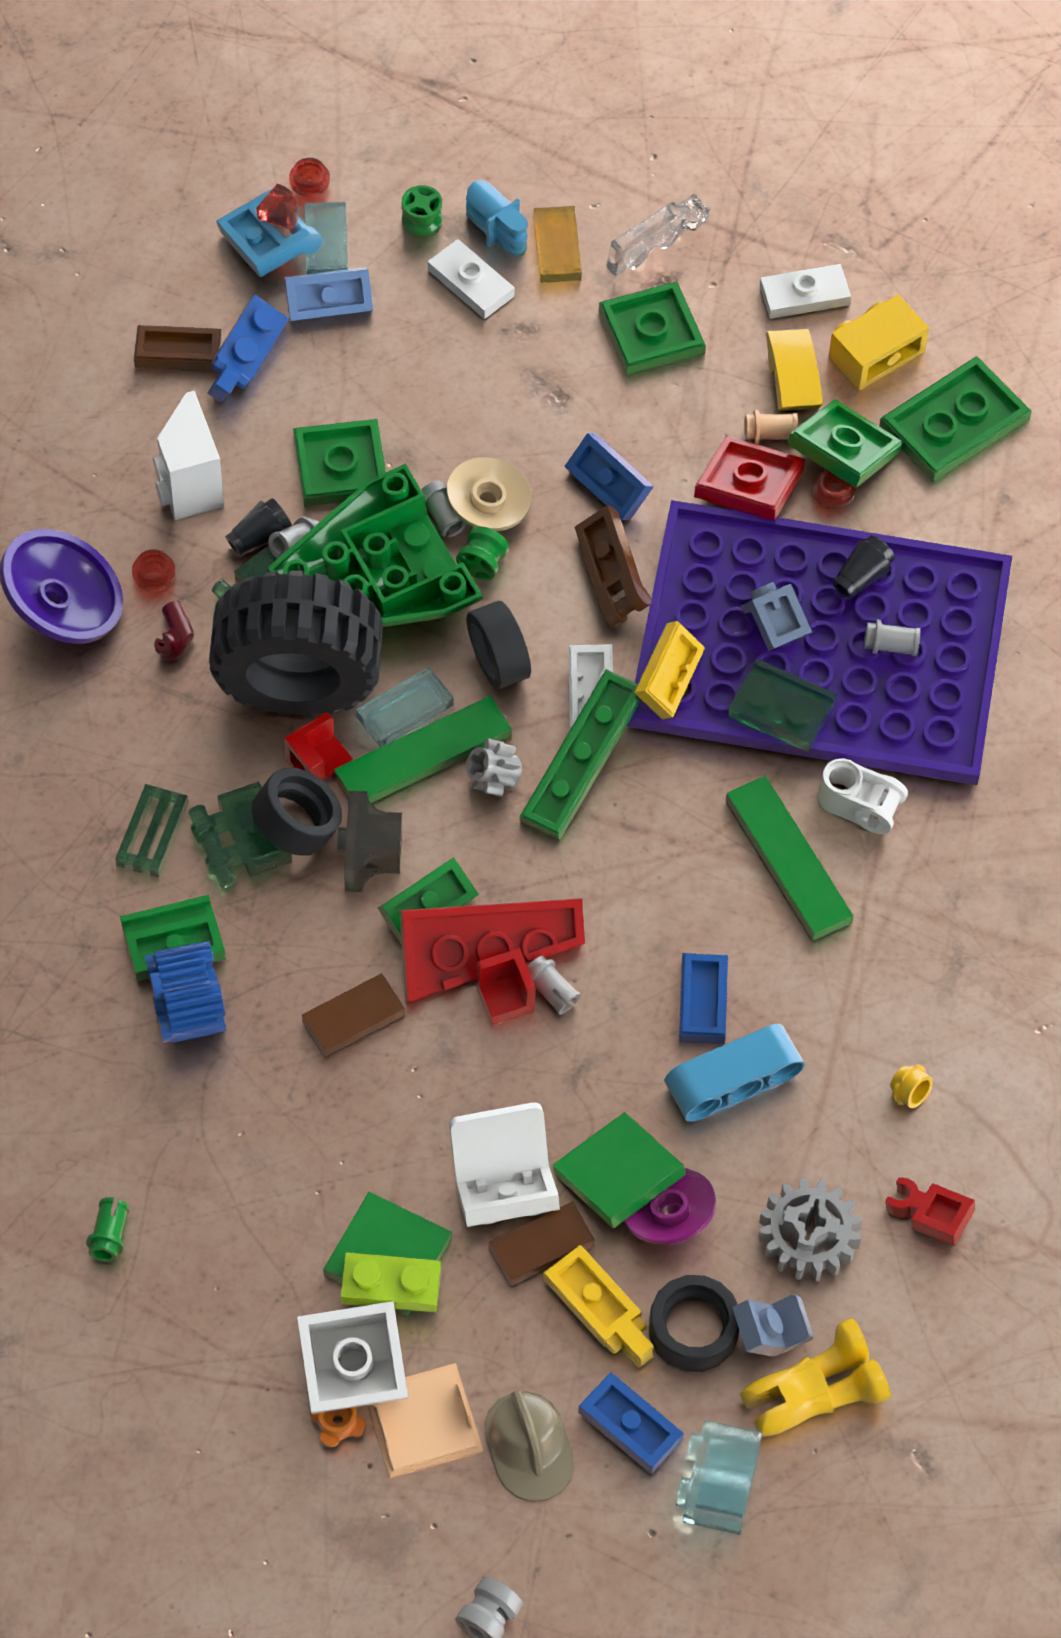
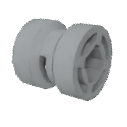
(489, 1610)

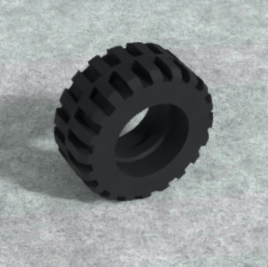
(296, 644)

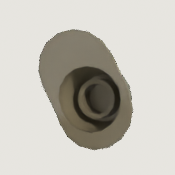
(529, 1446)

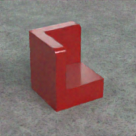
(316, 748)
(505, 986)

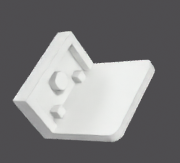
(502, 1164)

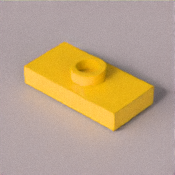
(669, 670)

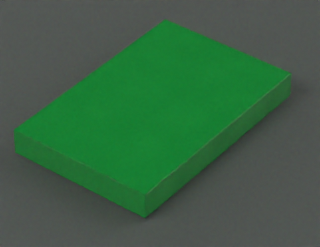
(955, 418)

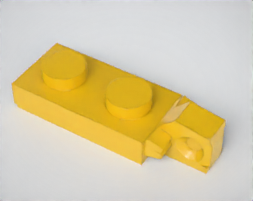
(600, 1305)

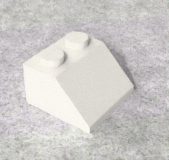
(188, 463)
(352, 1357)

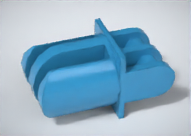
(497, 217)

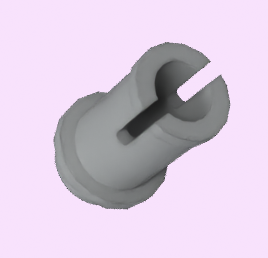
(440, 509)
(283, 540)
(891, 638)
(552, 984)

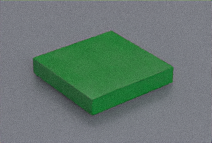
(652, 328)
(845, 443)
(337, 459)
(619, 1169)
(387, 1231)

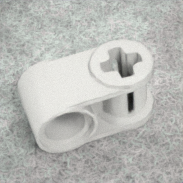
(863, 795)

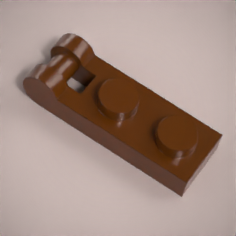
(611, 565)

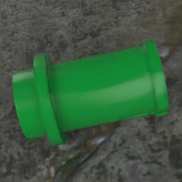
(106, 1238)

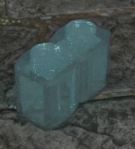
(720, 1477)

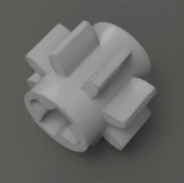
(494, 767)

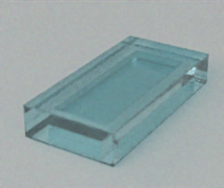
(331, 224)
(405, 707)

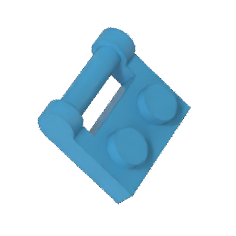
(261, 242)

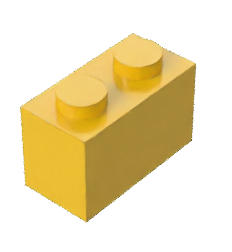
(878, 341)

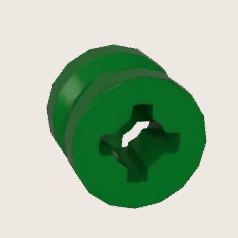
(428, 203)
(483, 552)

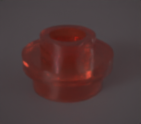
(308, 169)
(830, 499)
(153, 561)

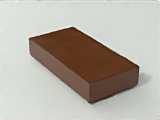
(176, 347)
(353, 1015)
(540, 1243)

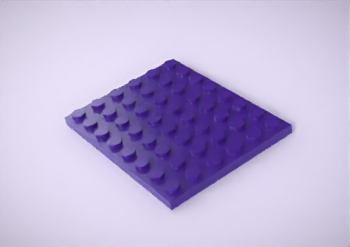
(890, 707)

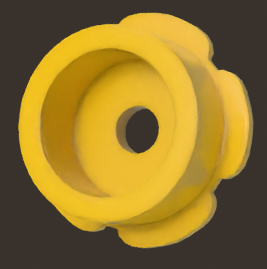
(911, 1085)

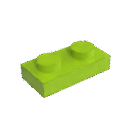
(383, 1279)

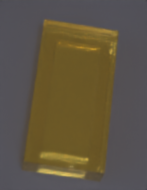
(557, 244)

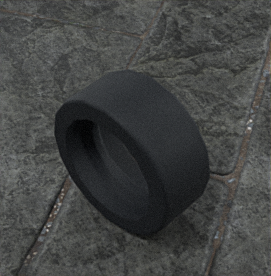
(498, 644)
(285, 830)
(693, 1288)

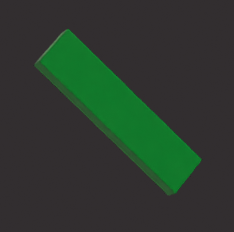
(424, 751)
(581, 755)
(789, 858)

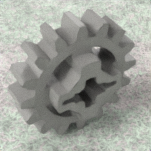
(831, 1234)

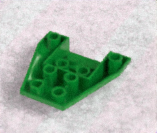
(388, 551)

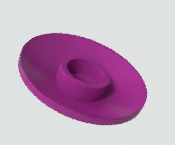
(676, 1212)

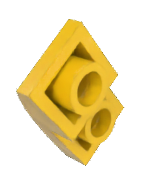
(795, 369)

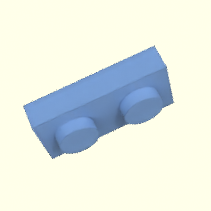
(328, 293)

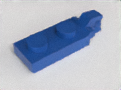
(246, 347)

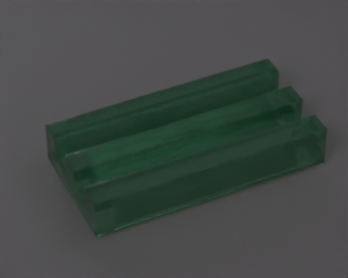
(141, 861)

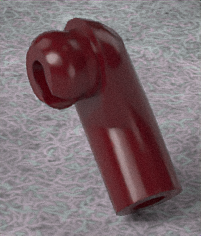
(179, 633)

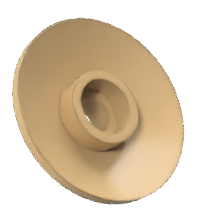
(492, 481)

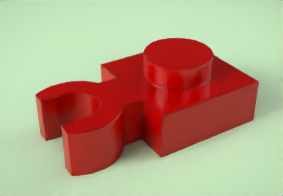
(934, 1213)

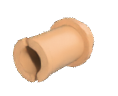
(769, 426)

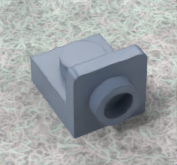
(777, 615)
(773, 1327)

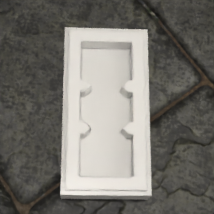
(471, 278)
(805, 291)
(585, 670)

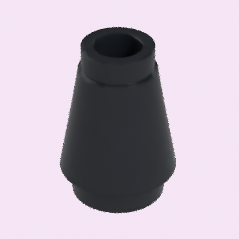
(257, 527)
(863, 567)

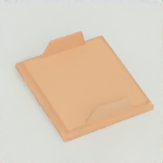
(427, 1426)

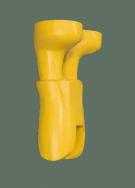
(807, 1389)

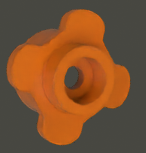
(332, 1432)

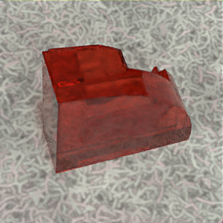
(279, 208)

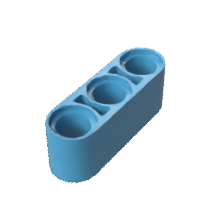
(734, 1072)

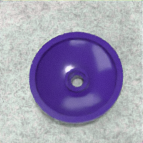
(61, 586)

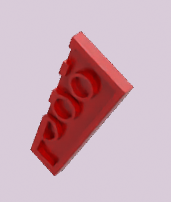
(447, 942)

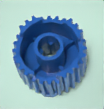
(186, 992)

